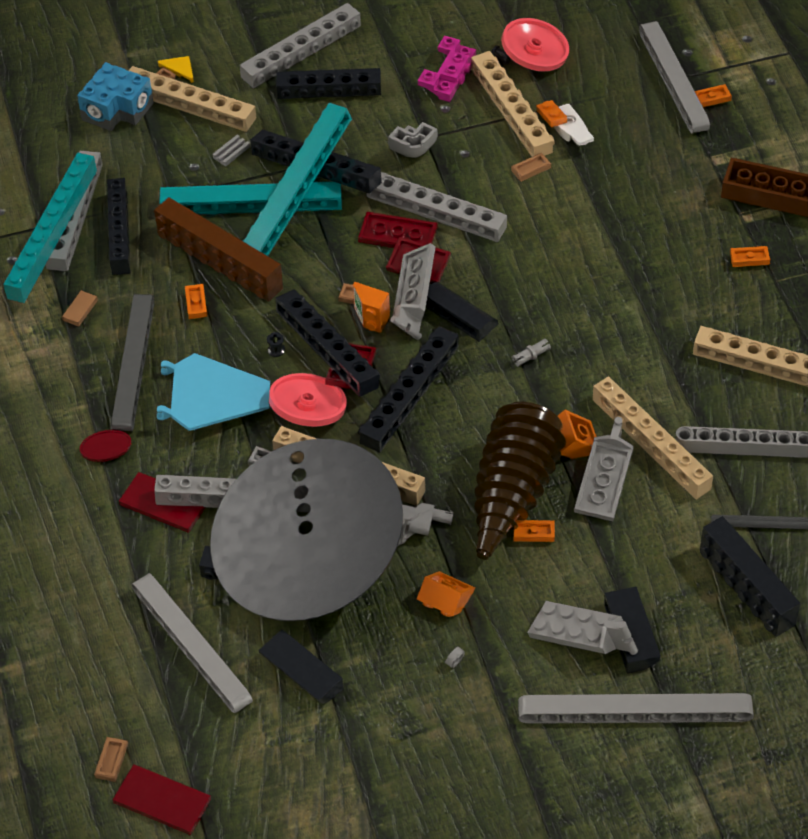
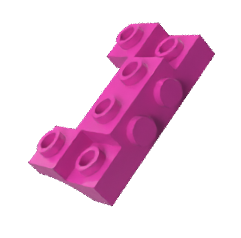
(452, 72)

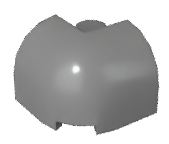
(412, 141)

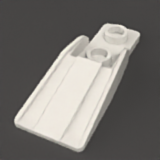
(574, 127)

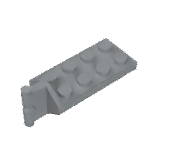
(413, 290)
(604, 475)
(582, 629)

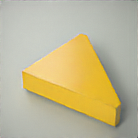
(179, 66)

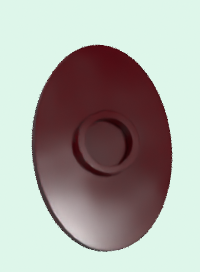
(105, 445)

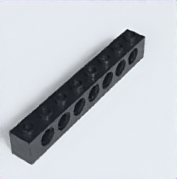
(336, 168)
(327, 343)
(408, 389)

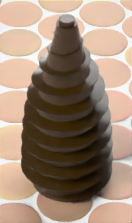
(514, 469)

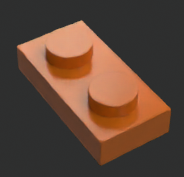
(713, 95)
(551, 113)
(749, 256)
(196, 301)
(535, 531)

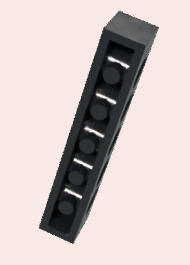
(328, 83)
(118, 226)

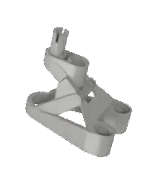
(419, 519)

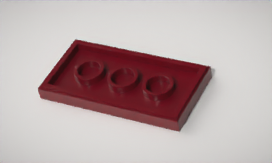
(386, 229)
(141, 499)
(162, 799)

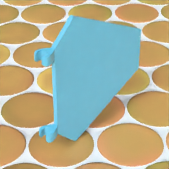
(211, 392)

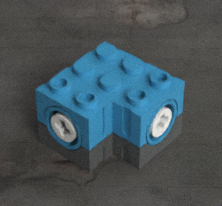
(115, 96)

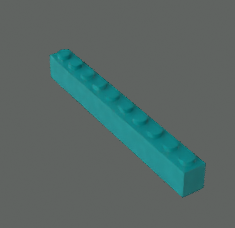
(298, 178)
(249, 198)
(50, 228)

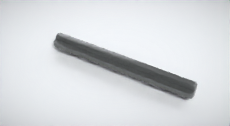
(765, 521)

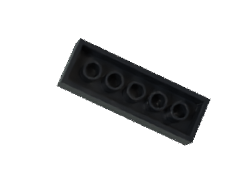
(749, 576)

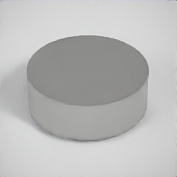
(455, 657)

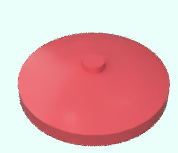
(535, 44)
(307, 400)

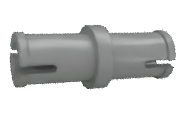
(531, 352)

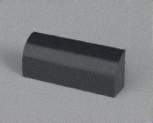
(459, 312)
(631, 609)
(302, 667)

